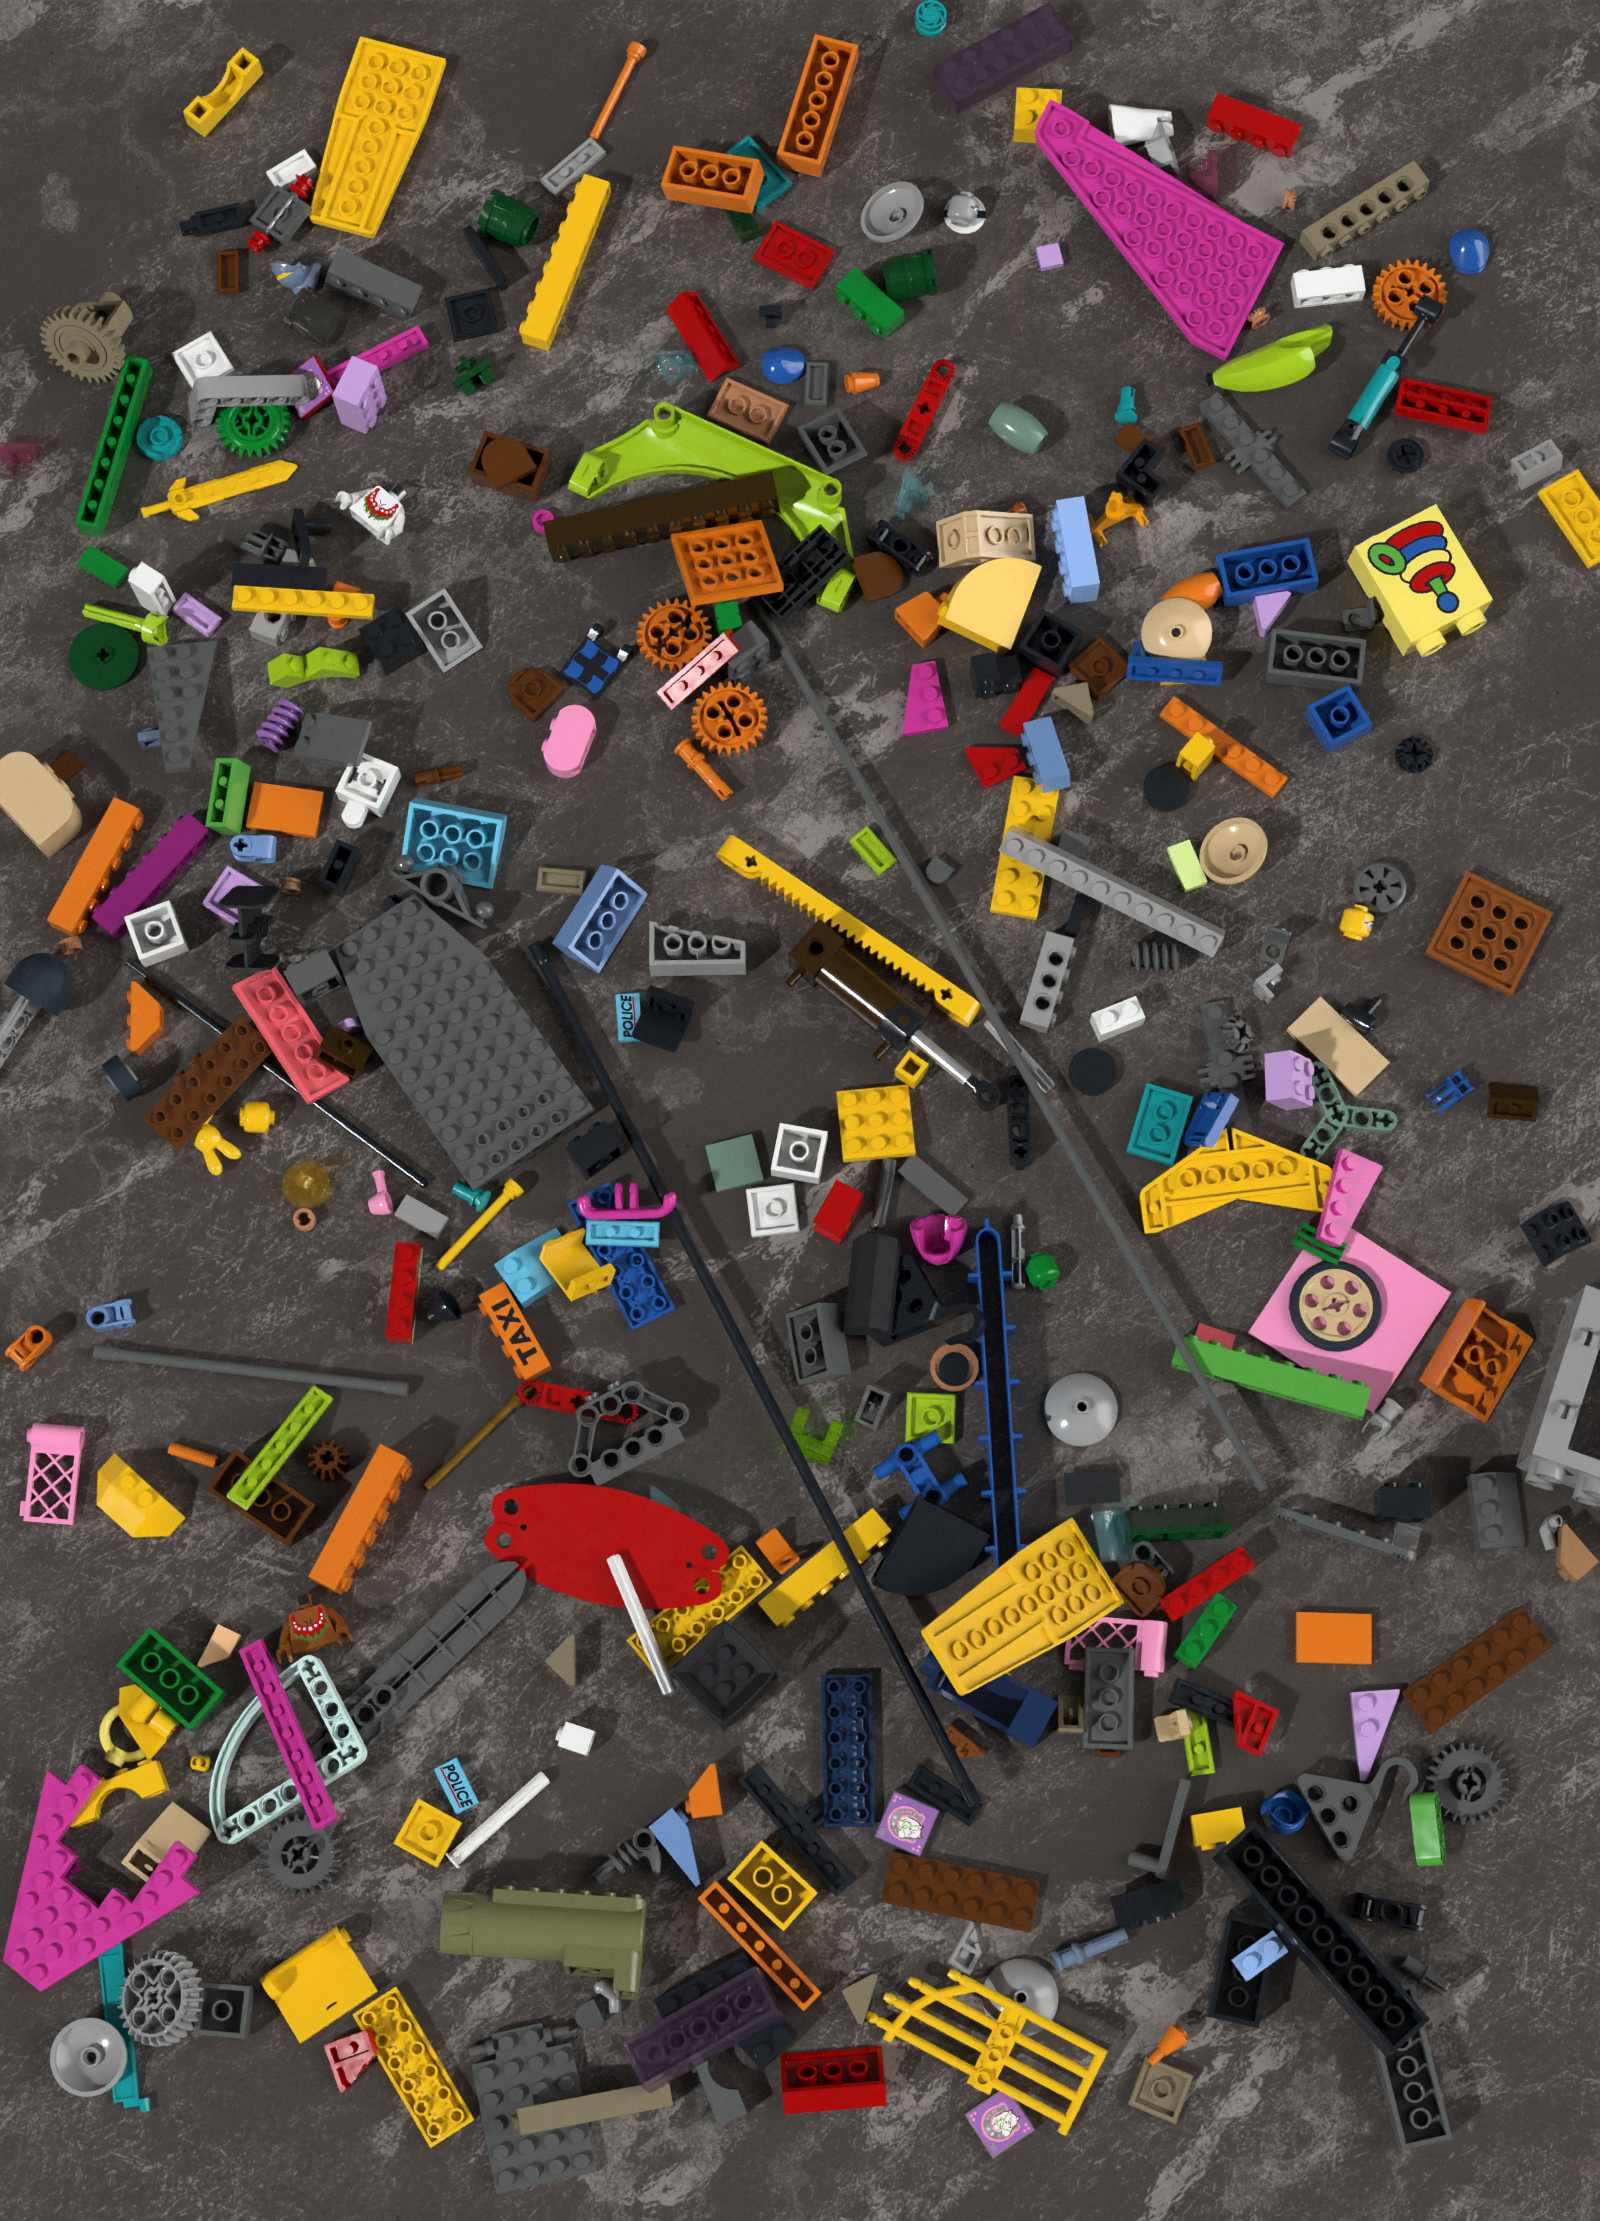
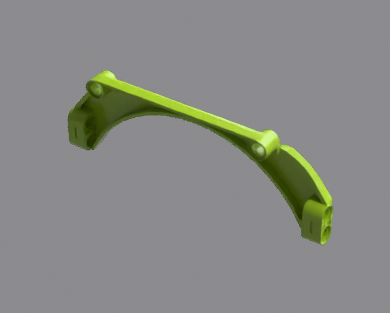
(701, 448)

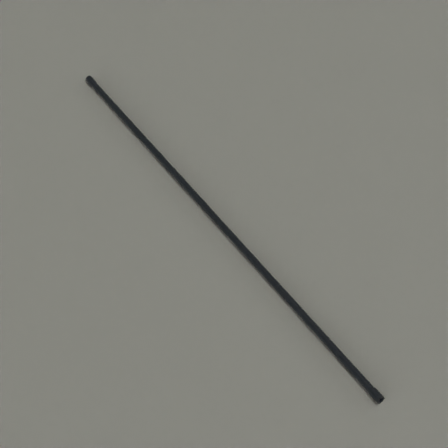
(965, 1784)

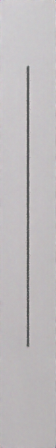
(1010, 1046)

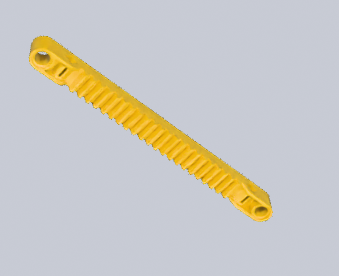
(960, 1005)

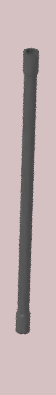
(387, 1386)

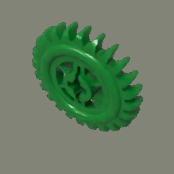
(261, 437)

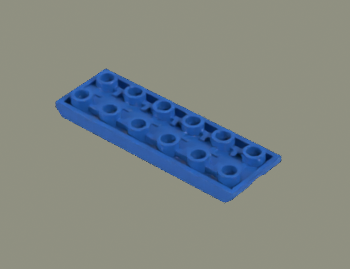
(635, 1279)

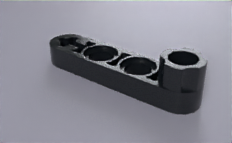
(1018, 1120)

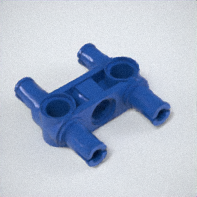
(918, 1472)

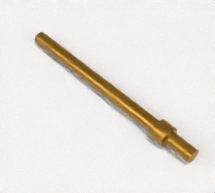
(513, 1402)

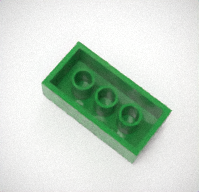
(172, 1679)

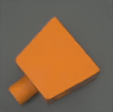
(920, 617)

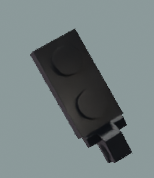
(213, 221)

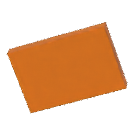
(285, 810)
(1333, 1638)

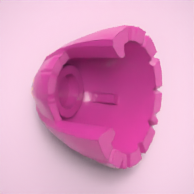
(938, 1237)

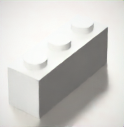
(1328, 286)
(151, 589)

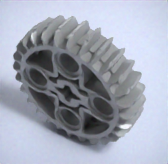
(160, 1998)

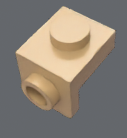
(1173, 1726)

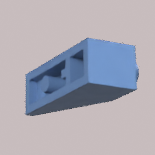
(676, 1838)

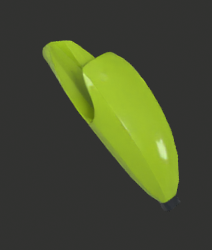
(1275, 363)

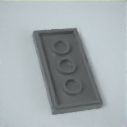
(1108, 1698)

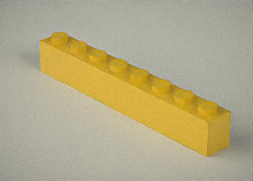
(565, 262)

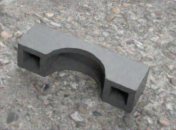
(724, 2102)

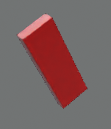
(1026, 702)

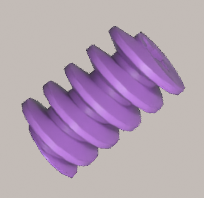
(278, 724)

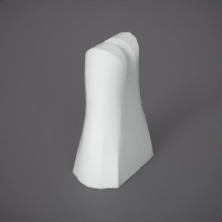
(1135, 125)

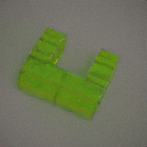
(813, 1448)

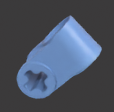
(257, 848)
(113, 1316)

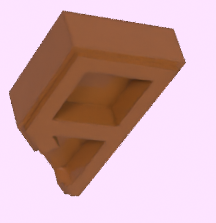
(962, 1744)

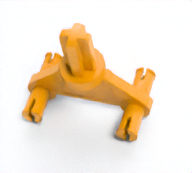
(1115, 512)

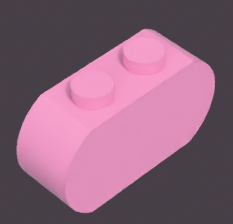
(569, 741)

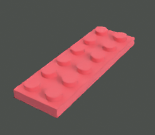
(288, 1033)

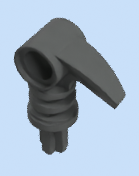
(626, 1855)

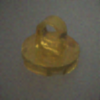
(306, 1185)

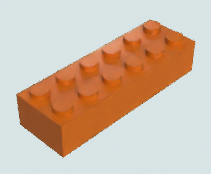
(817, 106)
(361, 1519)

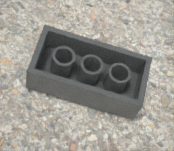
(1315, 660)

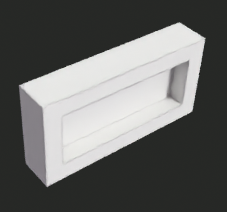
(286, 171)

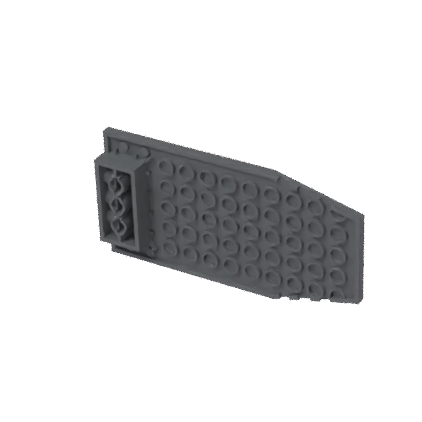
(458, 1042)

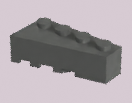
(371, 284)

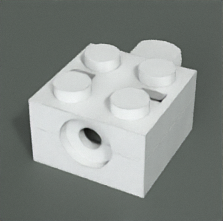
(366, 789)

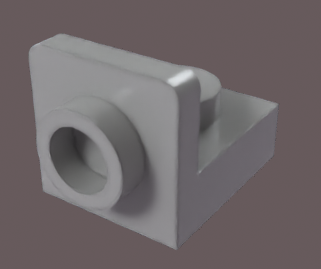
(1269, 978)

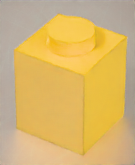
(911, 1069)

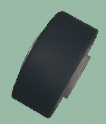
(122, 1078)

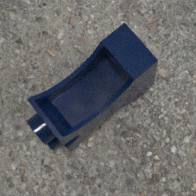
(1002, 1703)

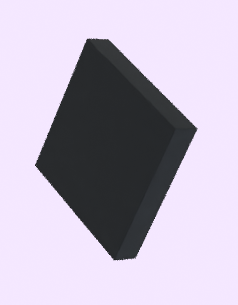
(471, 315)

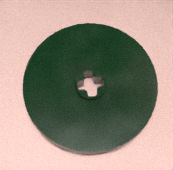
(89, 647)

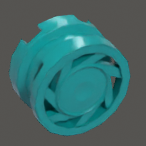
(930, 19)

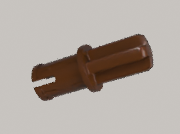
(438, 775)

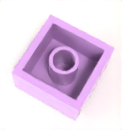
(1289, 1080)

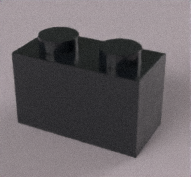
(340, 868)

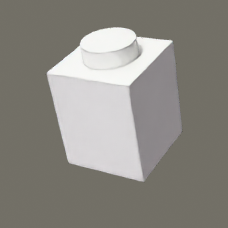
(575, 1738)

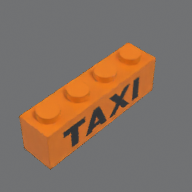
(515, 1332)

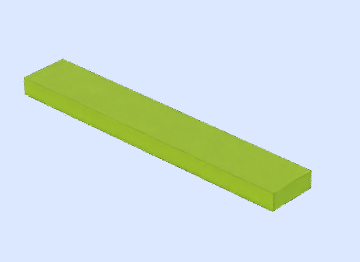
(279, 1447)

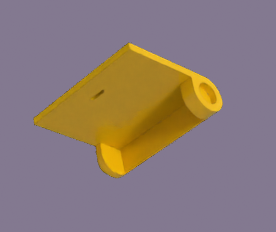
(316, 1979)

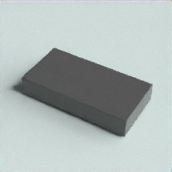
(816, 384)

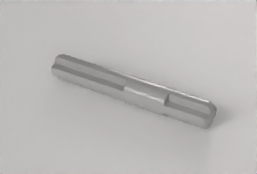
(1042, 1079)

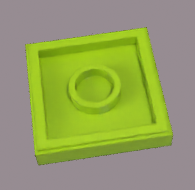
(929, 1413)

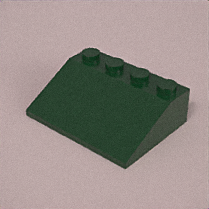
(1177, 1523)

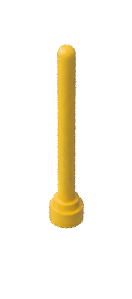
(510, 1191)

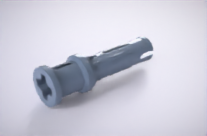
(1079, 1952)

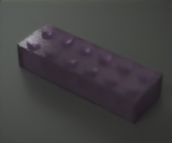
(1003, 58)
(702, 2029)

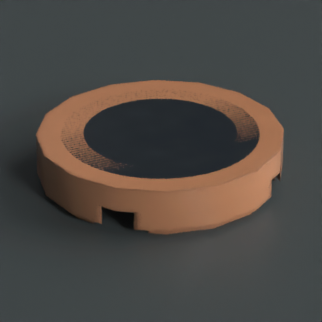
(954, 1367)

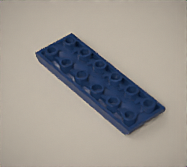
(847, 1750)

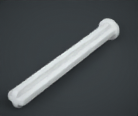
(498, 1819)

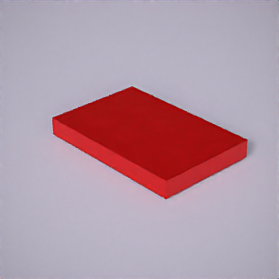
(794, 255)

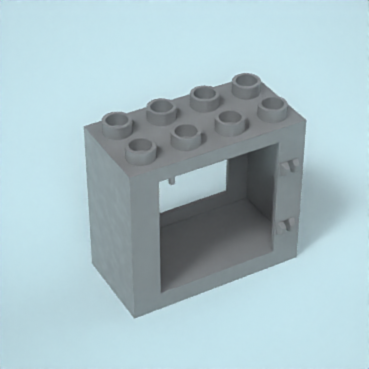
(1564, 1384)

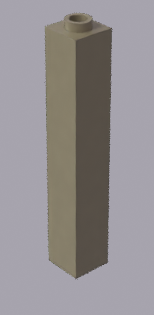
(589, 2108)

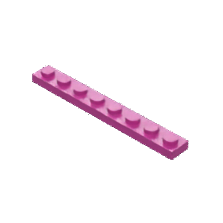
(288, 1735)

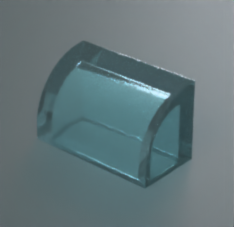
(1110, 1536)

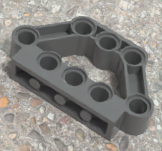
(585, 1431)

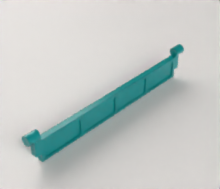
(111, 1971)

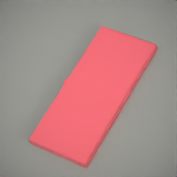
(1208, 1333)

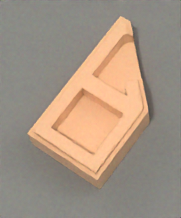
(219, 1647)

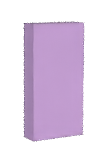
(196, 615)

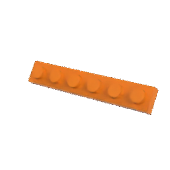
(1227, 749)

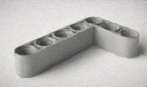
(244, 391)

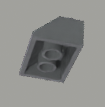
(818, 1343)
(1495, 1511)

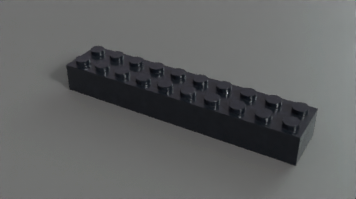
(1321, 1939)

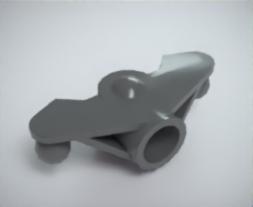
(454, 890)

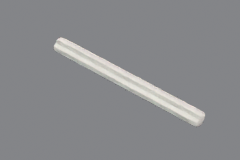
(641, 1624)

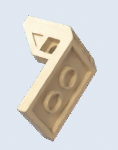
(983, 537)

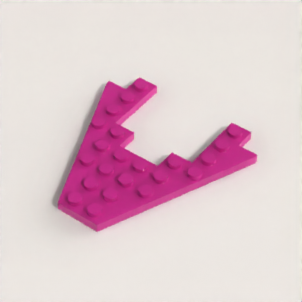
(56, 1923)

